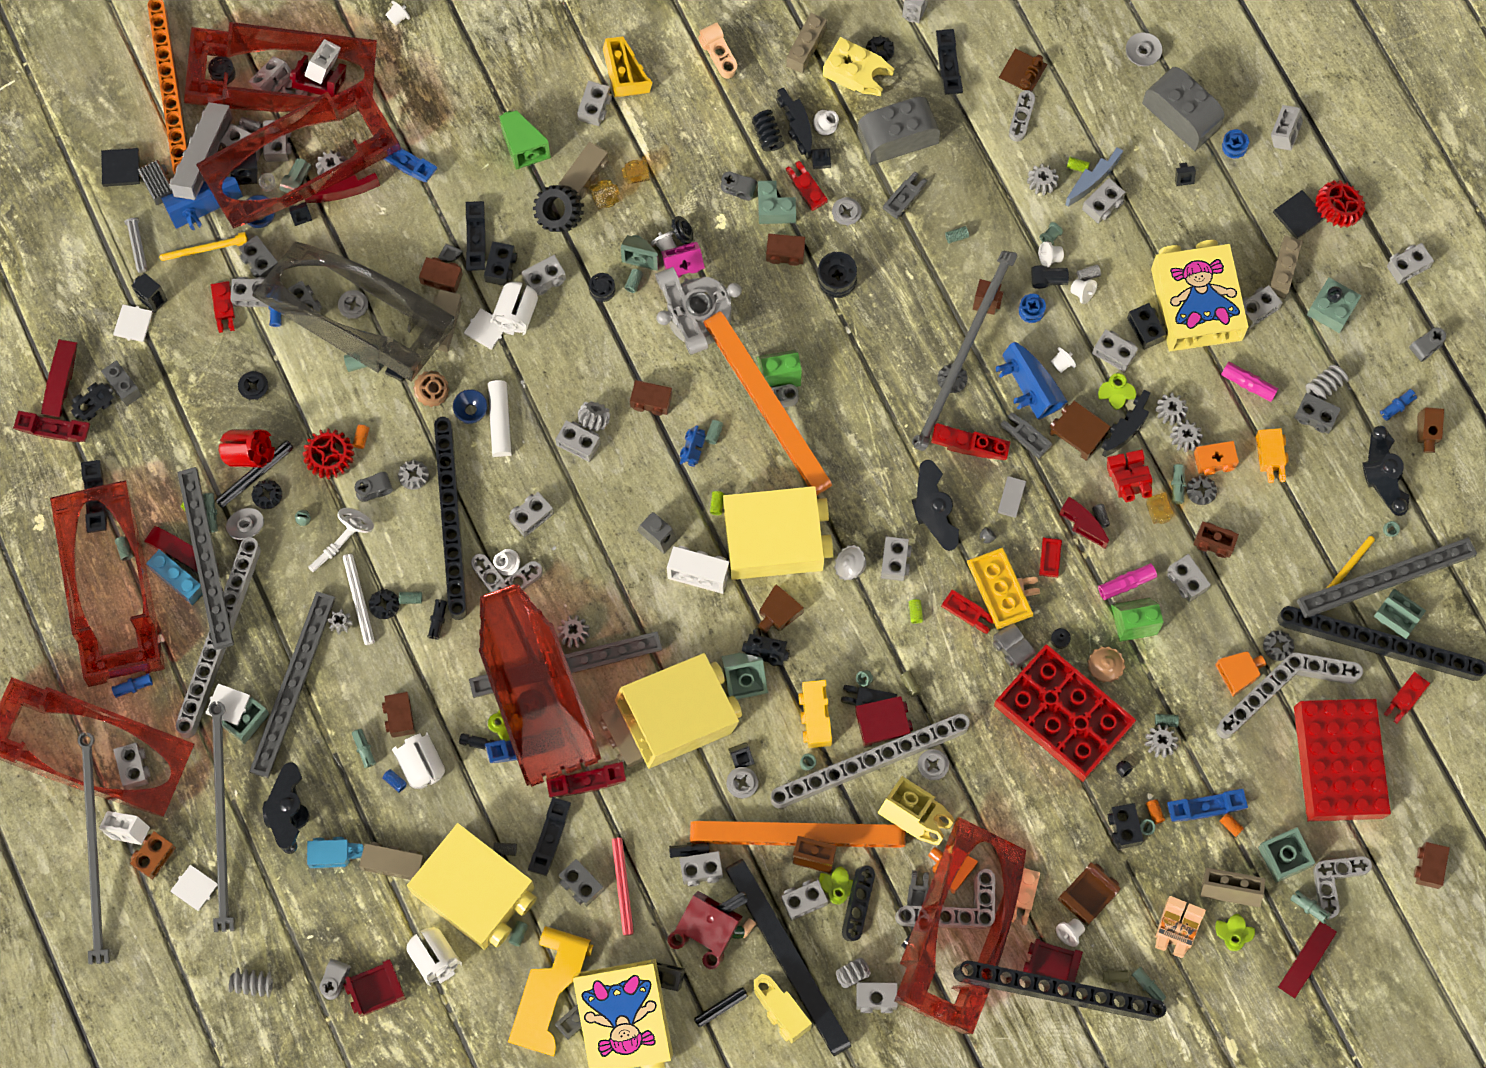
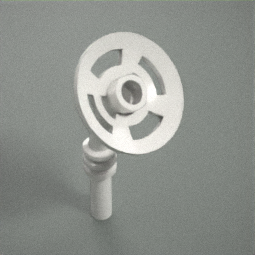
(353, 525)

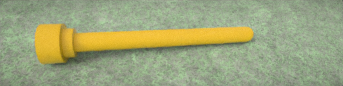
(239, 240)
(1352, 562)

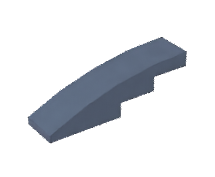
(1090, 180)

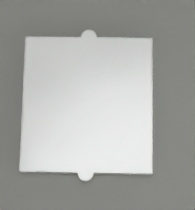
(133, 323)
(483, 330)
(233, 701)
(194, 888)

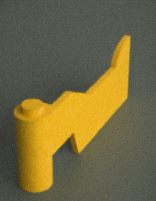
(544, 987)

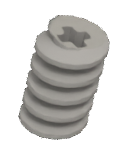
(1326, 382)
(251, 982)

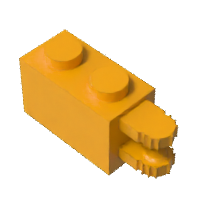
(1272, 453)

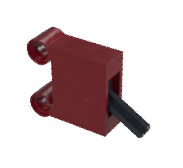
(709, 924)

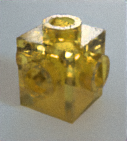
(605, 194)

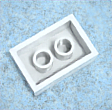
(698, 569)

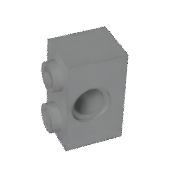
(887, 991)

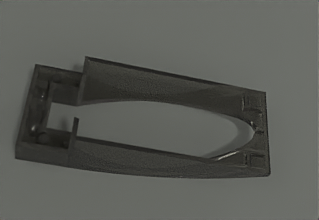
(363, 346)

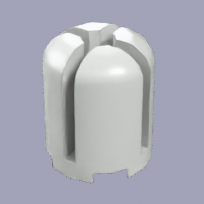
(520, 320)
(419, 761)
(428, 968)

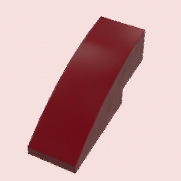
(1084, 522)

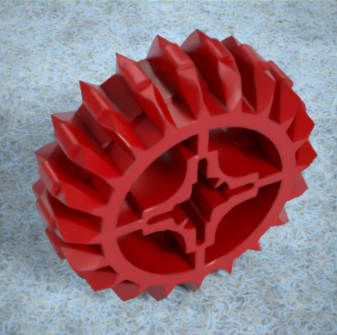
(1336, 208)
(341, 459)

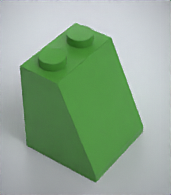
(523, 140)
(781, 368)
(1137, 619)

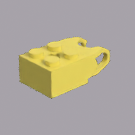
(856, 67)
(915, 811)
(782, 1009)

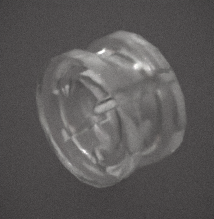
(267, 176)

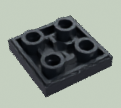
(120, 167)
(1298, 214)

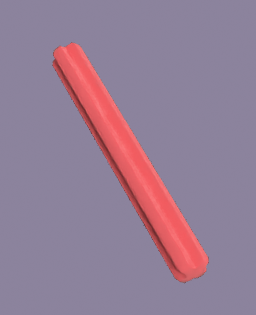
(622, 886)

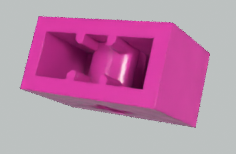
(689, 253)

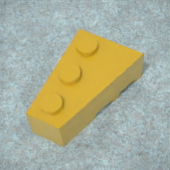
(623, 69)
(815, 714)

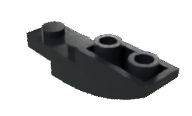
(799, 122)
(1127, 428)

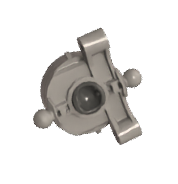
(692, 304)

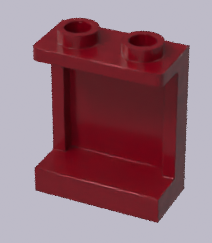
(330, 84)
(883, 720)
(1053, 961)
(374, 989)

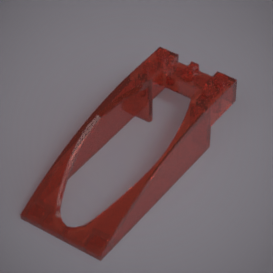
(255, 38)
(317, 111)
(96, 666)
(50, 701)
(921, 948)

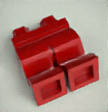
(1134, 479)

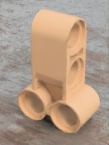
(712, 39)

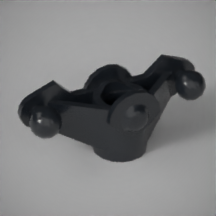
(1384, 471)
(934, 506)
(284, 809)

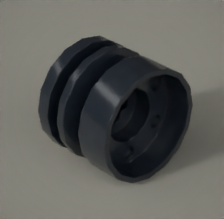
(837, 264)

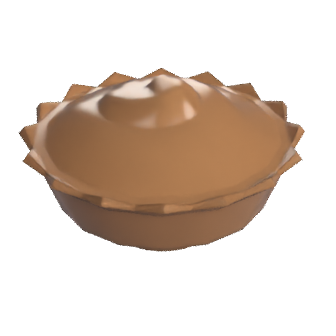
(431, 388)
(1106, 664)

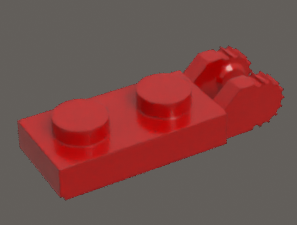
(807, 187)
(222, 305)
(966, 610)
(1407, 696)

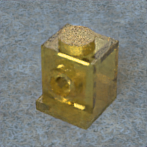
(636, 171)
(1157, 515)

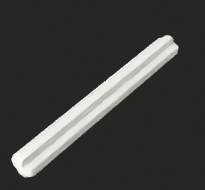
(358, 599)

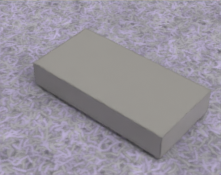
(1011, 497)

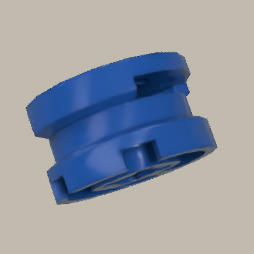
(1235, 143)
(1032, 308)

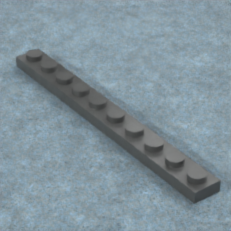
(205, 558)
(1386, 577)
(590, 658)
(292, 685)

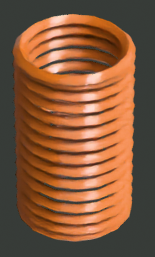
(361, 438)
(1155, 813)
(1231, 824)

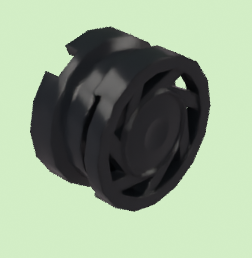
(219, 67)
(602, 288)

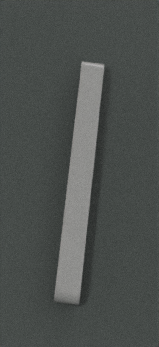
(213, 664)
(875, 753)

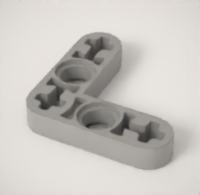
(500, 583)
(1329, 879)

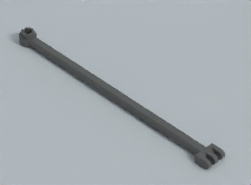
(1005, 259)
(224, 918)
(98, 950)

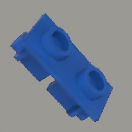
(693, 439)

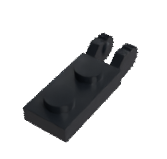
(865, 695)

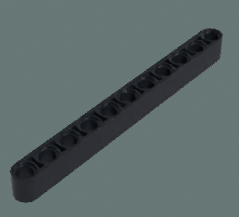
(452, 526)
(1390, 640)
(789, 958)
(1051, 990)

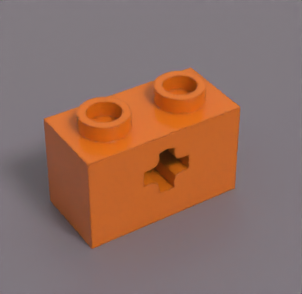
(1222, 451)

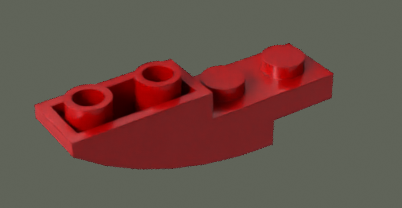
(969, 443)

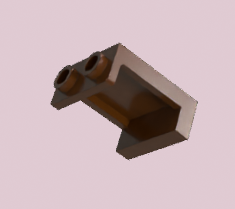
(1080, 429)
(814, 854)
(1089, 893)

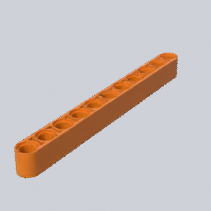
(168, 81)
(767, 402)
(786, 833)

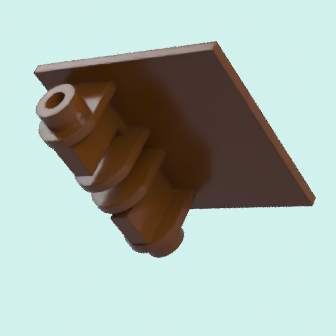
(1023, 70)

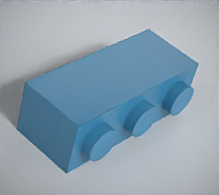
(175, 577)

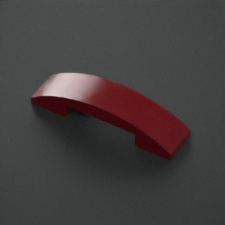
(51, 428)
(172, 546)
(587, 781)

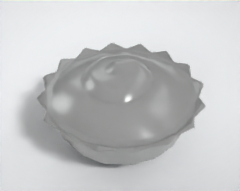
(850, 563)

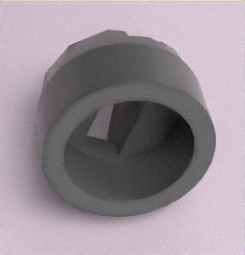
(988, 535)

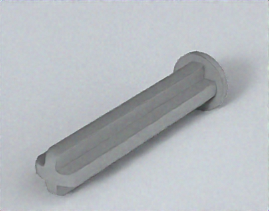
(136, 243)

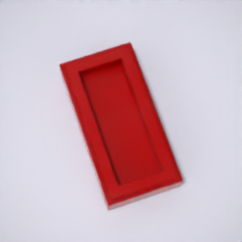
(1050, 557)

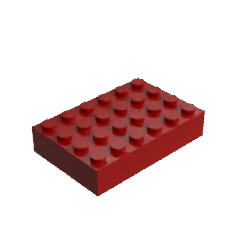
(1064, 712)
(1341, 760)

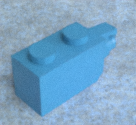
(332, 853)

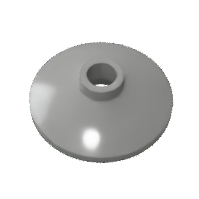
(1147, 43)
(244, 523)

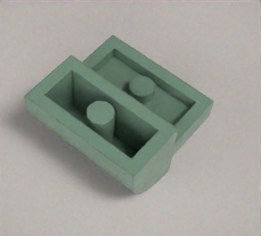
(1399, 613)

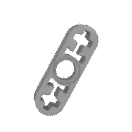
(1016, 121)

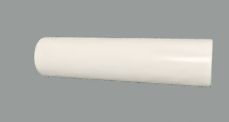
(499, 418)

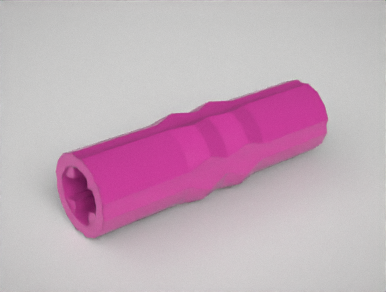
(1249, 381)
(1127, 581)

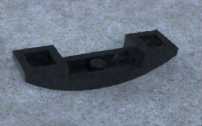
(948, 62)
(475, 236)
(95, 511)
(550, 836)

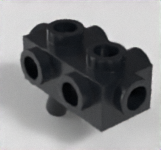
(97, 397)
(768, 649)

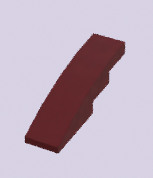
(346, 189)
(59, 377)
(1307, 959)

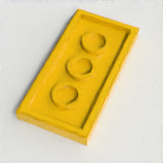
(1000, 588)

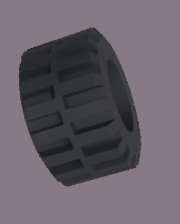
(544, 208)

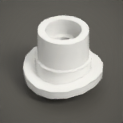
(397, 13)
(825, 122)
(664, 241)
(1050, 254)
(1084, 289)
(1063, 360)
(507, 562)
(1070, 932)

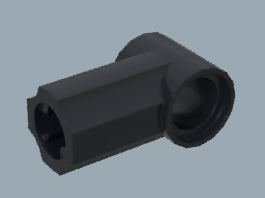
(1044, 276)

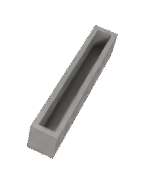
(201, 145)

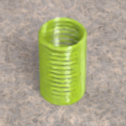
(1077, 164)
(716, 503)
(915, 615)

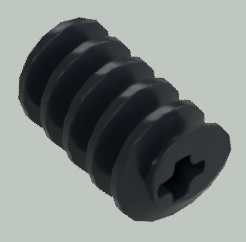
(766, 132)

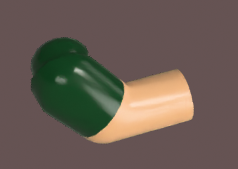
(743, 931)

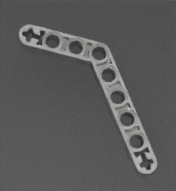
(1276, 685)

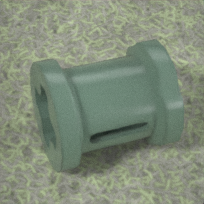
(1051, 233)

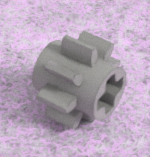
(343, 627)

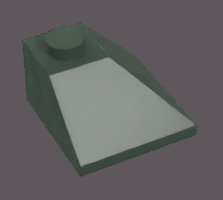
(639, 252)
(744, 675)

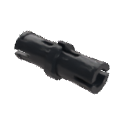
(437, 619)
(688, 850)

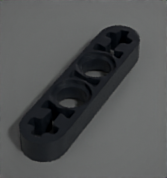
(861, 904)

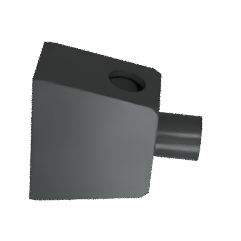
(656, 531)

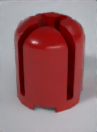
(246, 448)

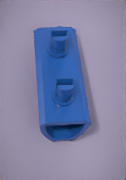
(188, 211)
(1034, 381)

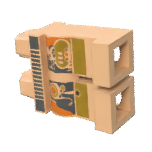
(1178, 933)

